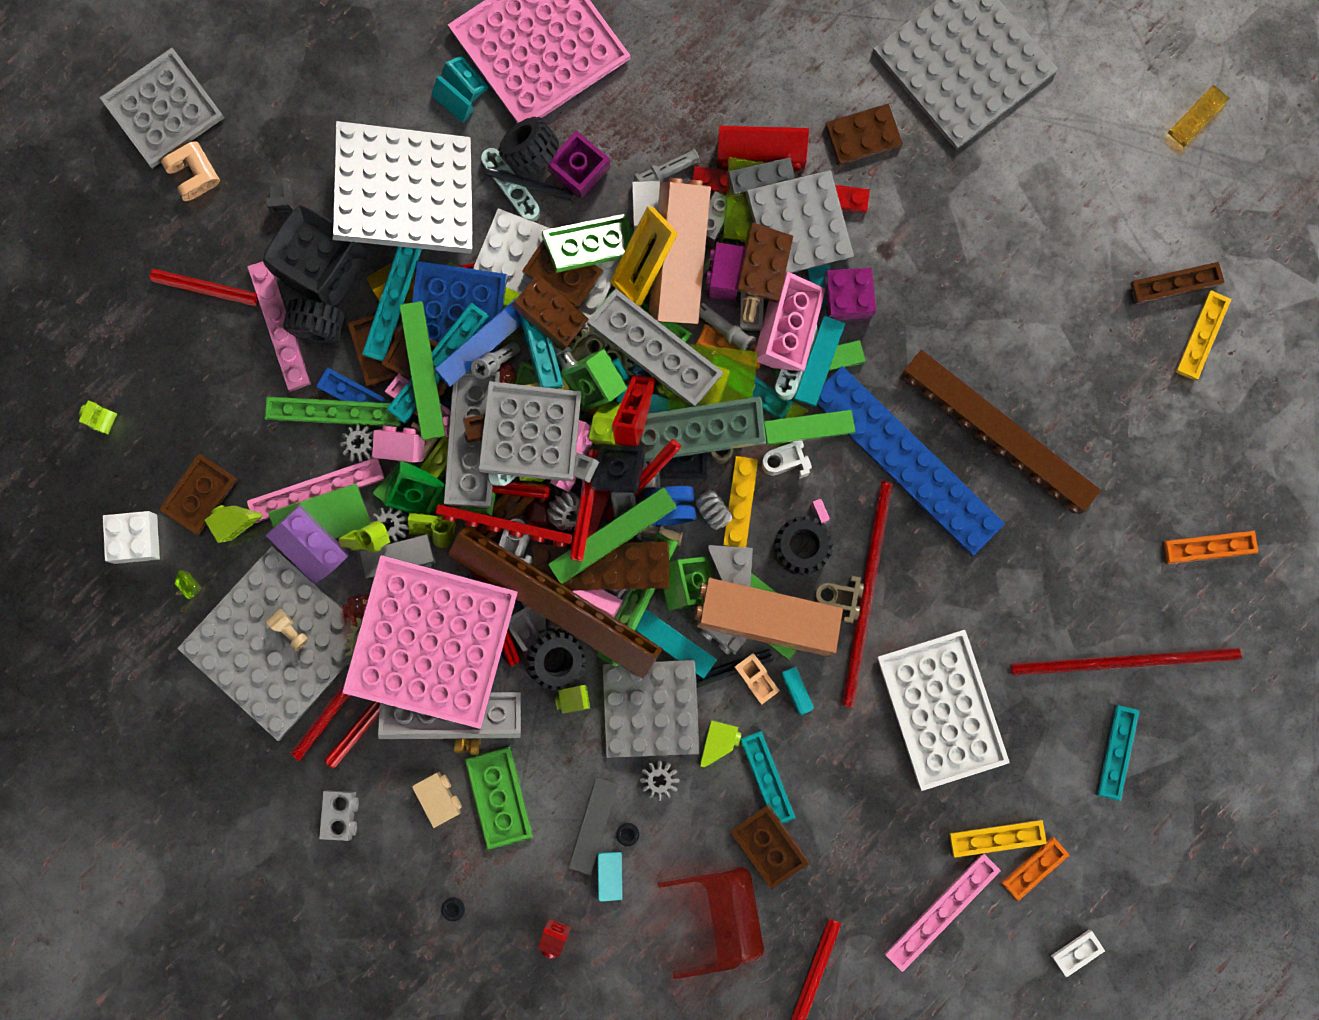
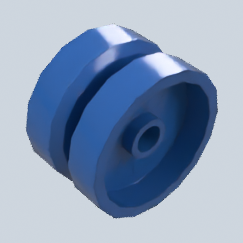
(684, 513)

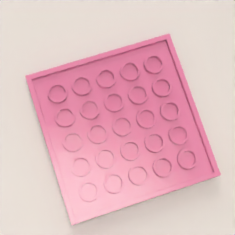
(538, 50)
(430, 642)

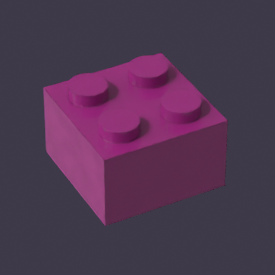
(579, 165)
(725, 264)
(850, 294)

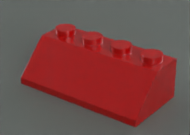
(762, 144)

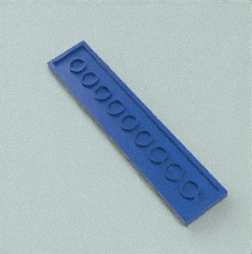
(911, 463)

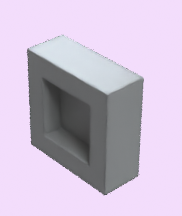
(584, 467)

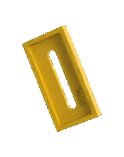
(650, 224)

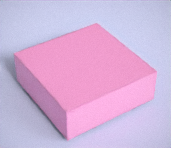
(820, 511)

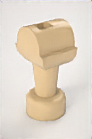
(282, 622)

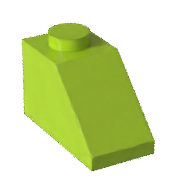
(601, 428)
(230, 522)
(573, 699)
(719, 742)

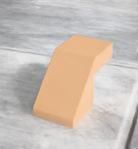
(757, 679)

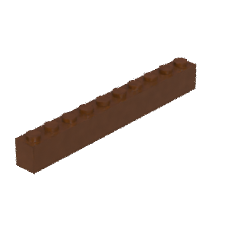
(1000, 432)
(555, 602)

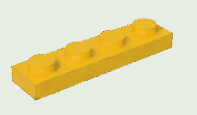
(1203, 335)
(740, 501)
(997, 838)

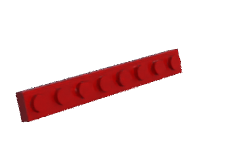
(850, 198)

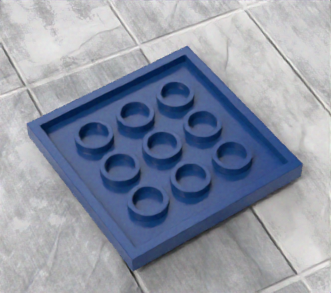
(451, 289)

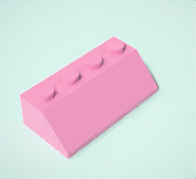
(790, 325)

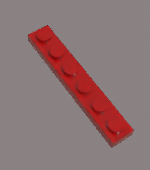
(494, 524)

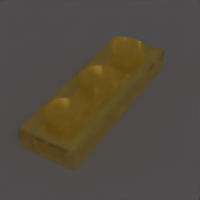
(1198, 115)

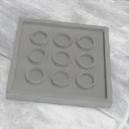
(162, 107)
(809, 212)
(530, 431)
(651, 713)

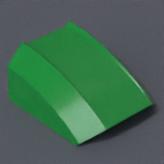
(414, 490)

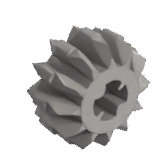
(353, 438)
(713, 510)
(564, 511)
(396, 519)
(657, 772)

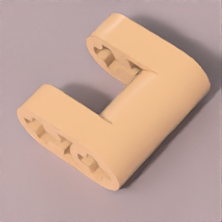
(204, 174)

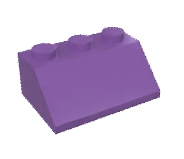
(307, 544)

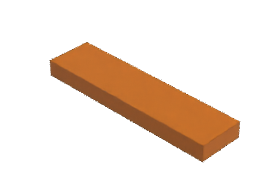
(1210, 547)

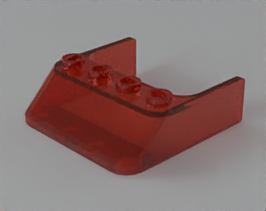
(733, 919)

